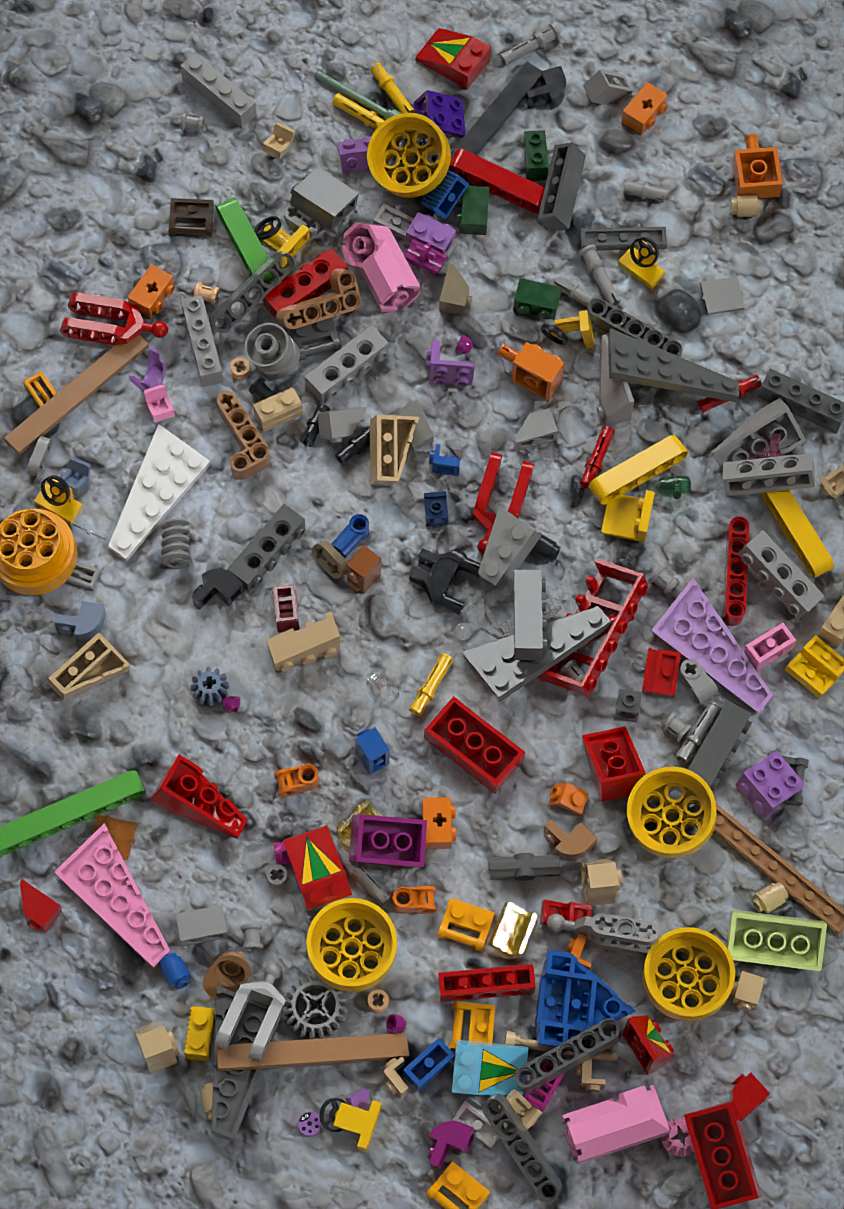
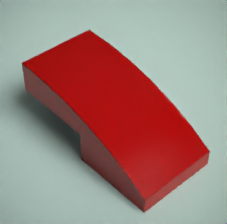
(570, 911)

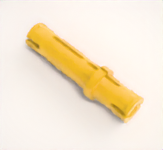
(386, 83)
(371, 116)
(426, 692)

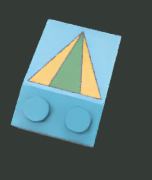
(487, 1068)

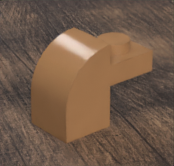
(570, 846)

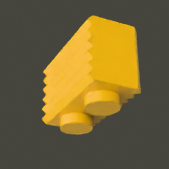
(199, 1033)

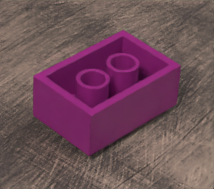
(387, 841)

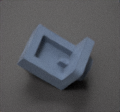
(77, 475)

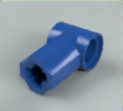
(350, 537)

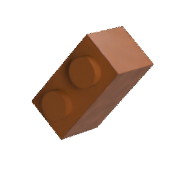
(363, 569)

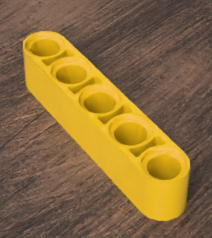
(638, 469)
(799, 532)

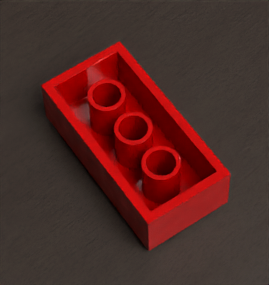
(474, 745)
(722, 1155)

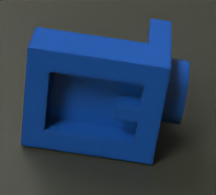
(444, 464)

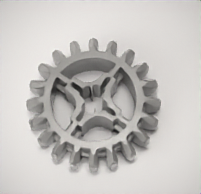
(331, 1021)

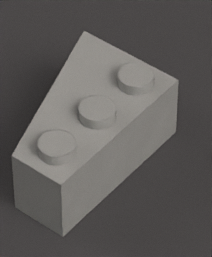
(506, 548)

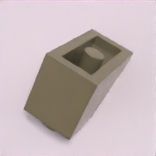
(455, 293)

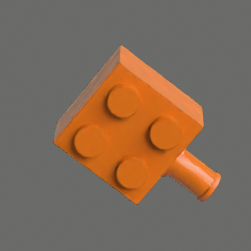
(757, 170)
(534, 369)

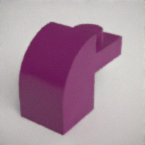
(449, 1135)

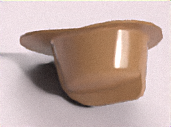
(227, 972)

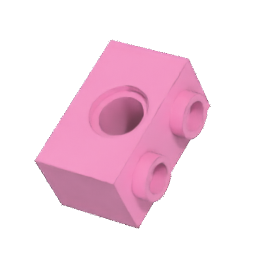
(770, 646)

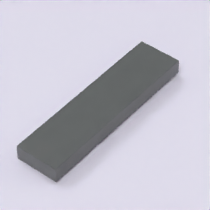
(621, 237)

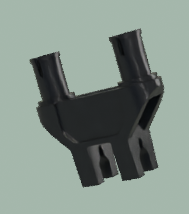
(442, 573)

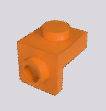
(568, 797)
(576, 947)

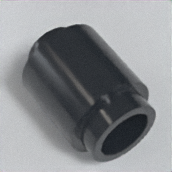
(546, 549)

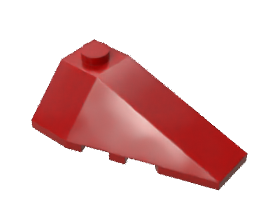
(192, 796)

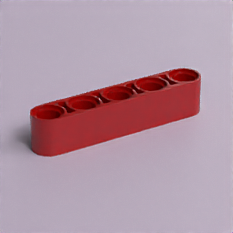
(498, 179)
(733, 580)

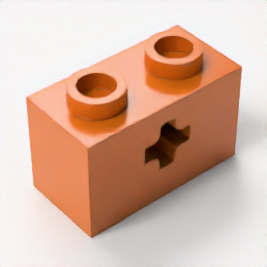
(644, 108)
(152, 291)
(439, 809)

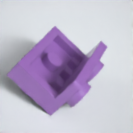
(353, 154)
(428, 230)

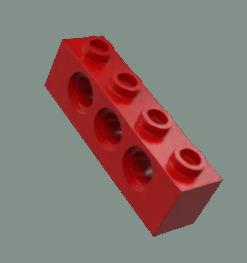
(308, 274)
(486, 983)

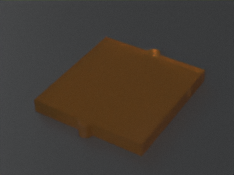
(120, 831)

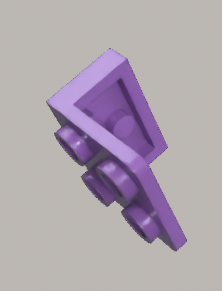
(447, 372)
(769, 784)

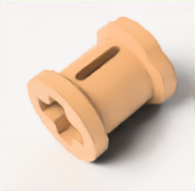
(209, 294)

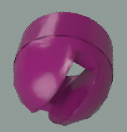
(464, 345)
(231, 703)
(395, 1023)

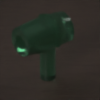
(675, 485)

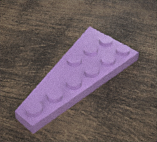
(701, 635)

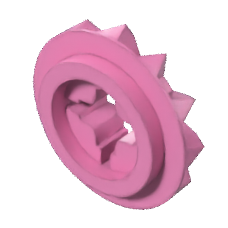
(674, 1146)

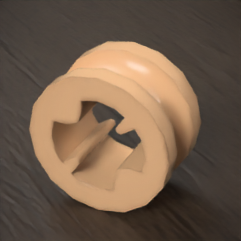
(243, 374)
(385, 1001)

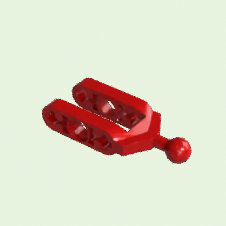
(104, 332)
(487, 519)

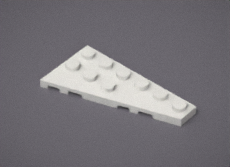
(162, 481)

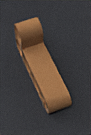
(318, 304)
(241, 431)

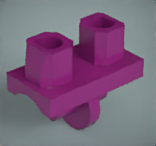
(425, 257)

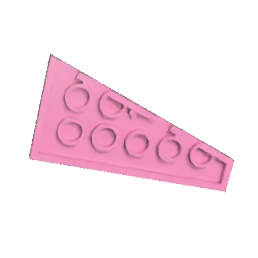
(108, 889)

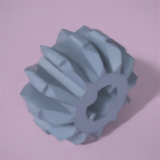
(201, 683)

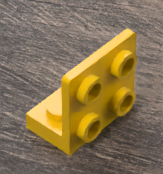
(628, 517)

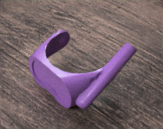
(154, 374)

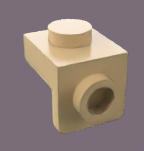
(279, 141)
(833, 483)
(585, 1072)
(395, 1083)
(525, 1111)

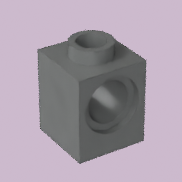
(628, 705)

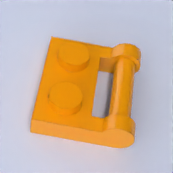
(468, 918)
(480, 1022)
(461, 1186)

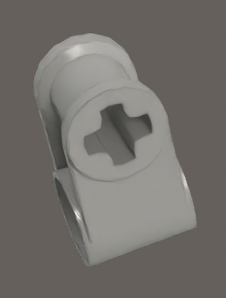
(699, 684)

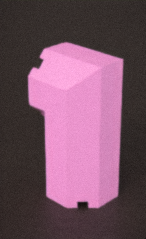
(381, 265)
(615, 1125)

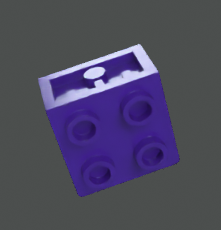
(443, 111)

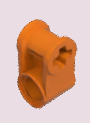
(295, 780)
(416, 899)

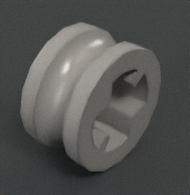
(277, 883)

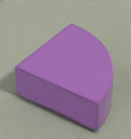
(359, 1099)

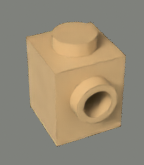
(747, 991)

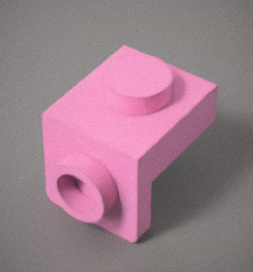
(158, 403)

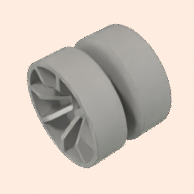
(272, 351)

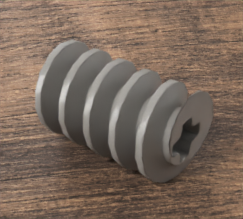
(173, 543)

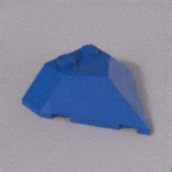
(572, 1000)

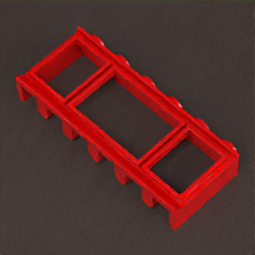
(618, 628)

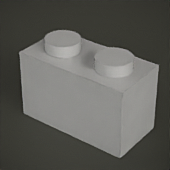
(201, 924)

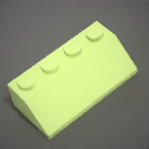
(776, 940)

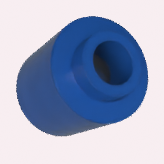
(175, 971)

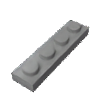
(400, 222)

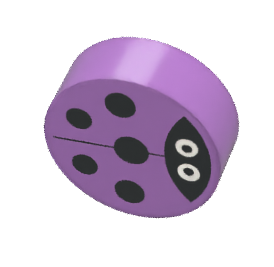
(309, 1124)

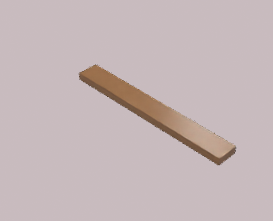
(74, 394)
(778, 870)
(315, 1052)

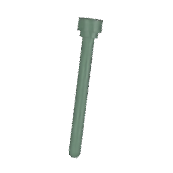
(355, 96)

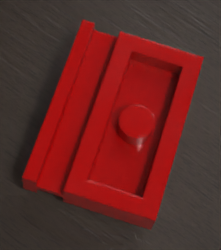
(661, 672)

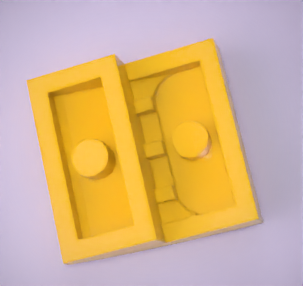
(816, 666)

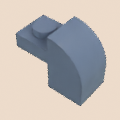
(86, 625)

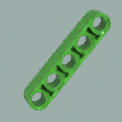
(242, 236)

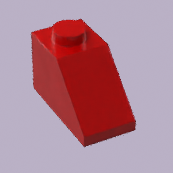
(38, 908)
(747, 1094)

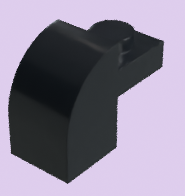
(551, 90)
(218, 583)

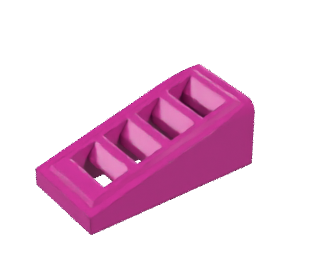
(537, 1103)

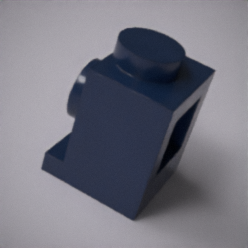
(432, 501)

